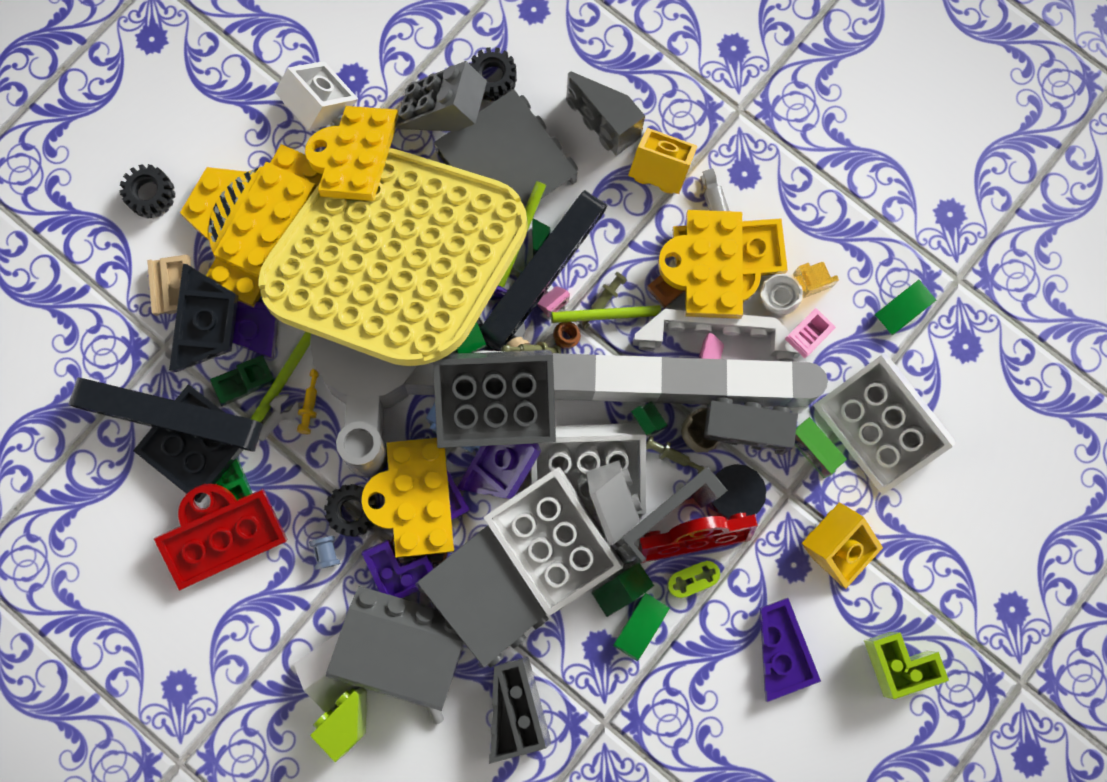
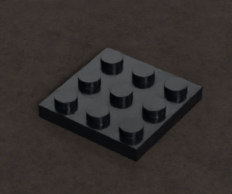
(187, 459)

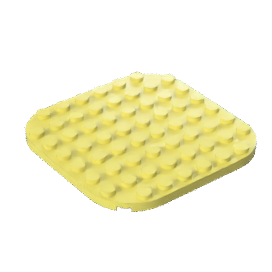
(398, 270)

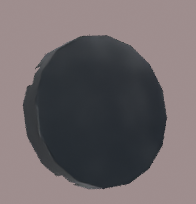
(744, 494)

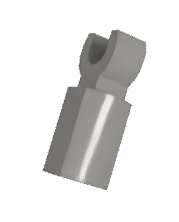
(713, 193)

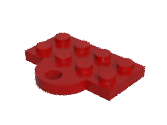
(219, 534)
(697, 536)

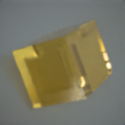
(814, 278)

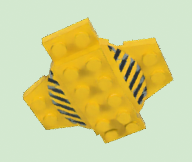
(248, 215)

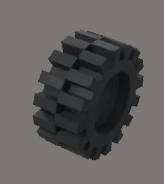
(499, 60)
(138, 179)
(334, 506)

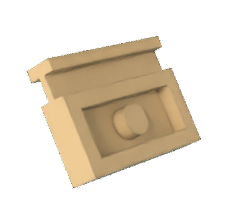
(165, 283)

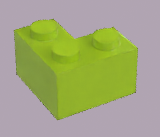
(899, 673)

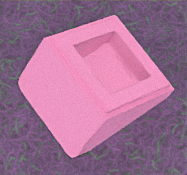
(554, 300)
(711, 347)

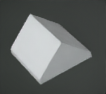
(312, 675)

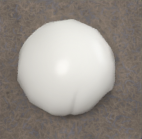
(781, 294)

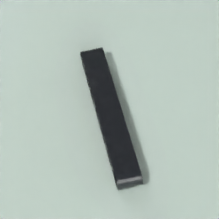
(542, 270)
(166, 414)

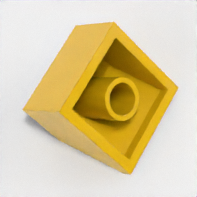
(662, 161)
(842, 544)

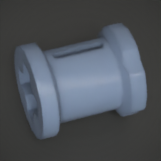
(324, 552)

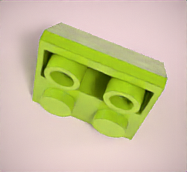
(343, 728)

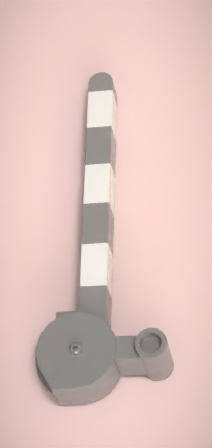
(373, 384)

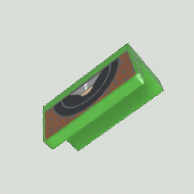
(818, 448)

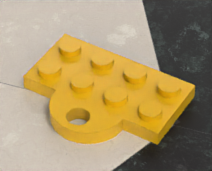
(353, 152)
(762, 251)
(708, 264)
(414, 498)

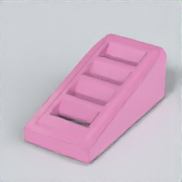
(810, 333)

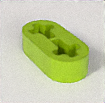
(695, 586)

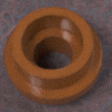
(573, 332)

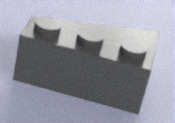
(751, 425)
(518, 715)

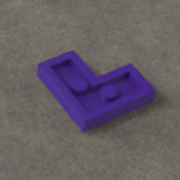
(389, 573)

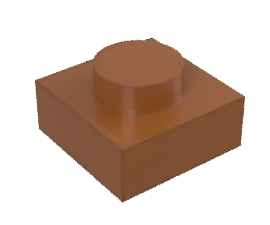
(663, 292)

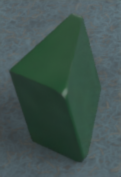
(540, 233)

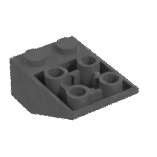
(443, 100)
(606, 112)

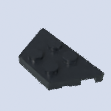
(202, 321)

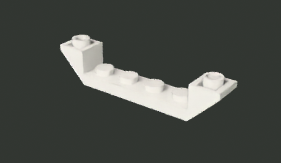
(652, 333)

